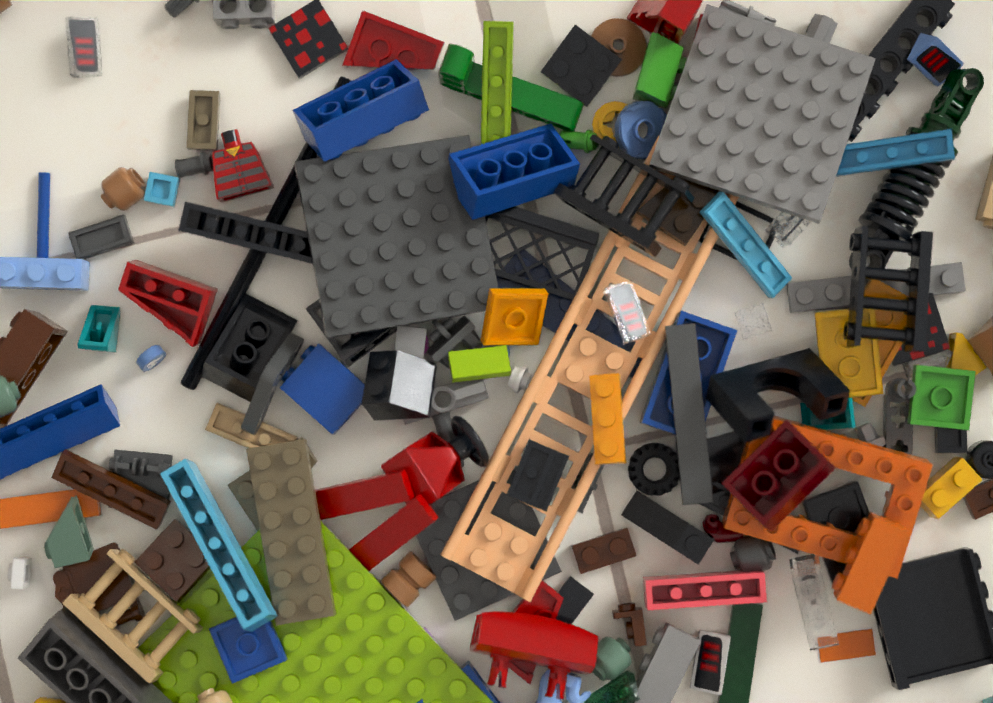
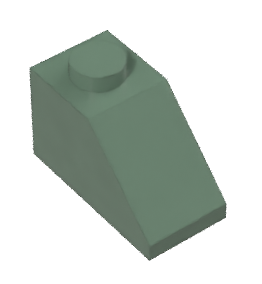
(69, 538)

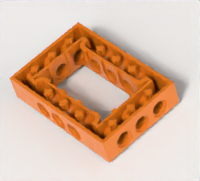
(903, 471)

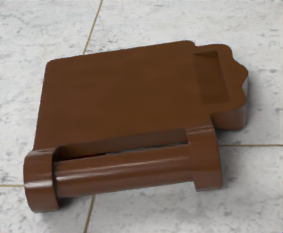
(83, 575)

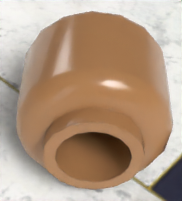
(122, 188)

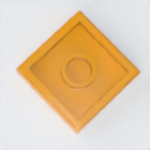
(514, 316)

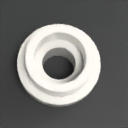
(519, 378)

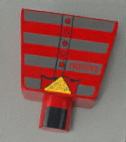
(238, 169)

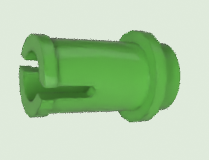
(579, 140)

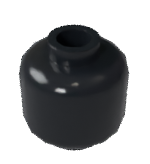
(977, 459)

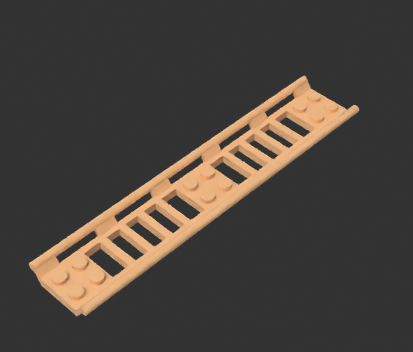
(501, 549)

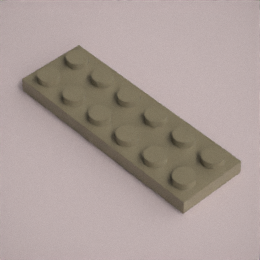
(291, 531)

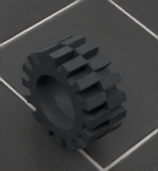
(637, 475)

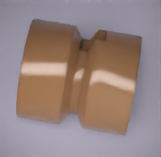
(408, 579)

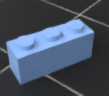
(44, 273)

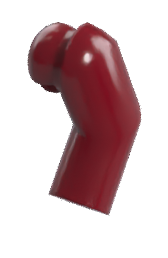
(715, 530)

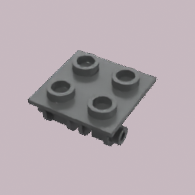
(142, 469)

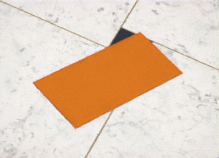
(851, 645)

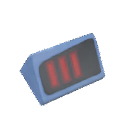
(933, 58)

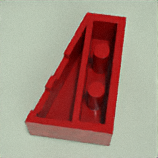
(665, 17)
(171, 298)

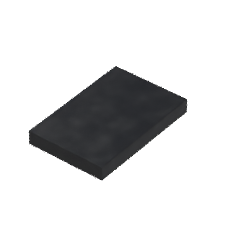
(842, 508)

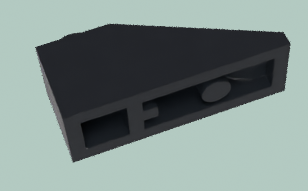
(667, 527)

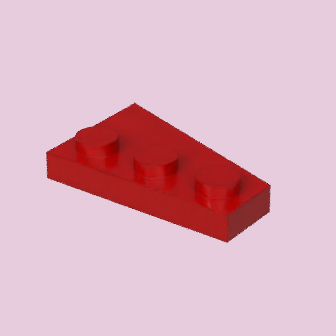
(383, 41)
(544, 603)

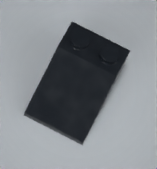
(247, 346)

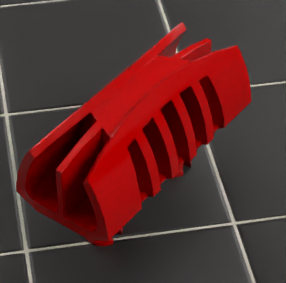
(534, 641)

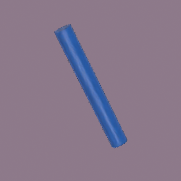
(43, 215)

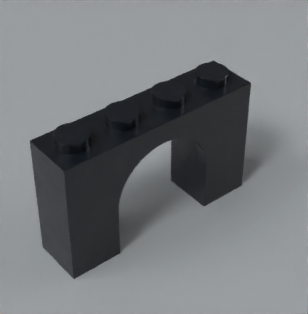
(798, 373)

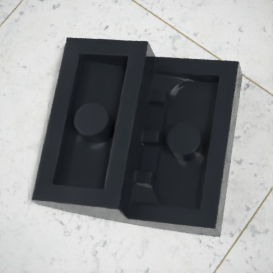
(724, 457)

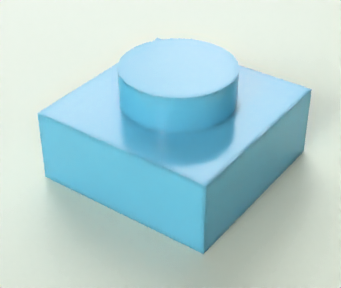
(161, 189)

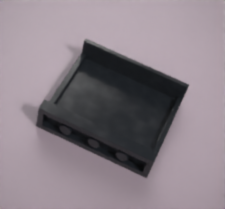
(935, 618)

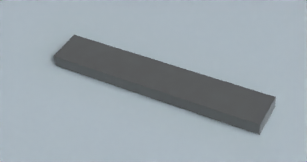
(688, 414)

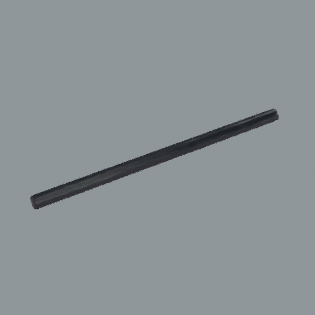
(247, 271)

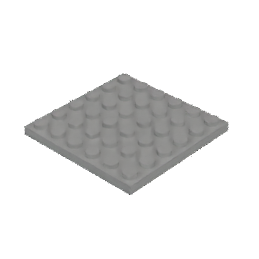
(762, 113)

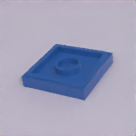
(247, 651)

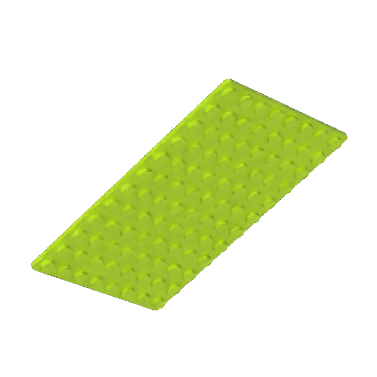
(358, 656)

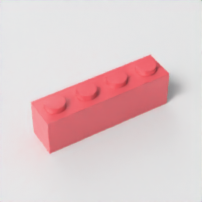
(704, 589)

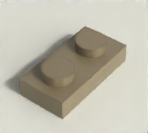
(203, 120)

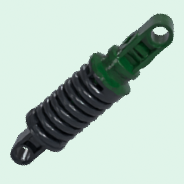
(908, 187)

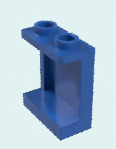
(324, 388)

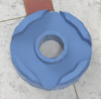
(627, 127)

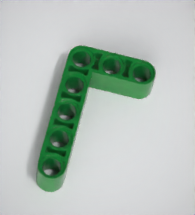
(465, 76)

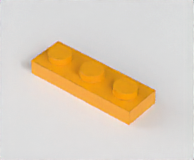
(607, 419)

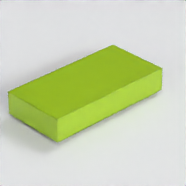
(479, 363)

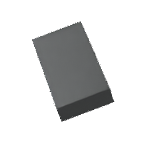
(101, 237)

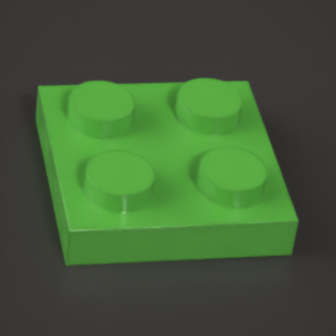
(941, 397)

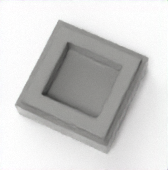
(411, 340)

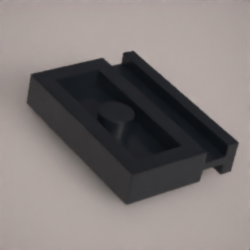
(537, 475)

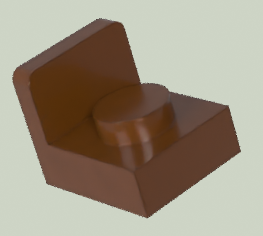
(634, 628)

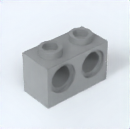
(243, 14)

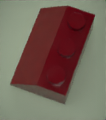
(778, 475)

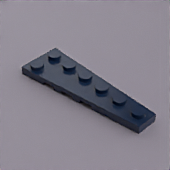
(558, 306)

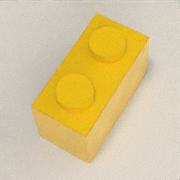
(948, 487)

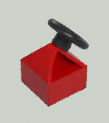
(436, 464)

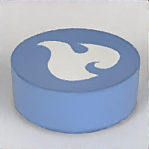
(151, 358)

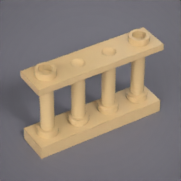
(104, 625)

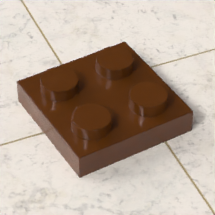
(174, 561)

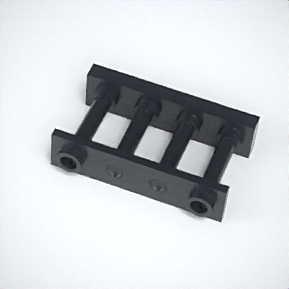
(622, 221)
(914, 305)

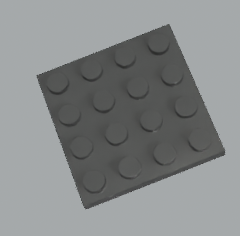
(461, 587)

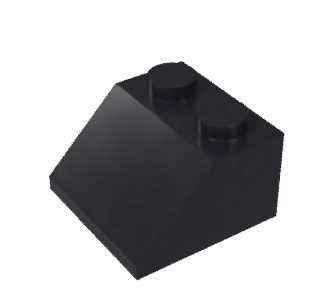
(398, 386)

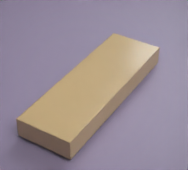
(228, 422)

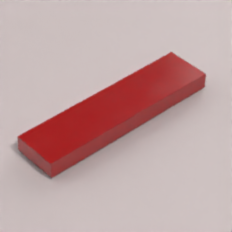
(364, 494)
(394, 532)

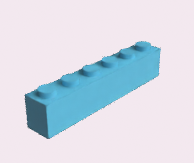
(219, 545)

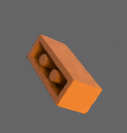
(869, 562)

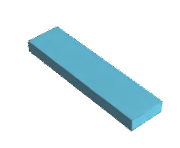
(745, 244)

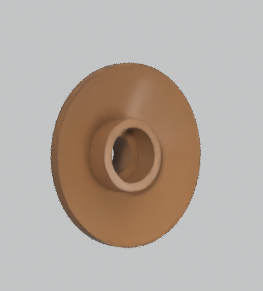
(632, 39)

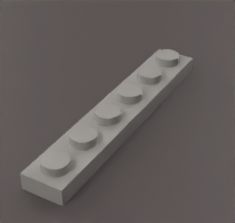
(836, 291)

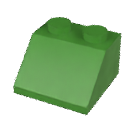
(658, 71)

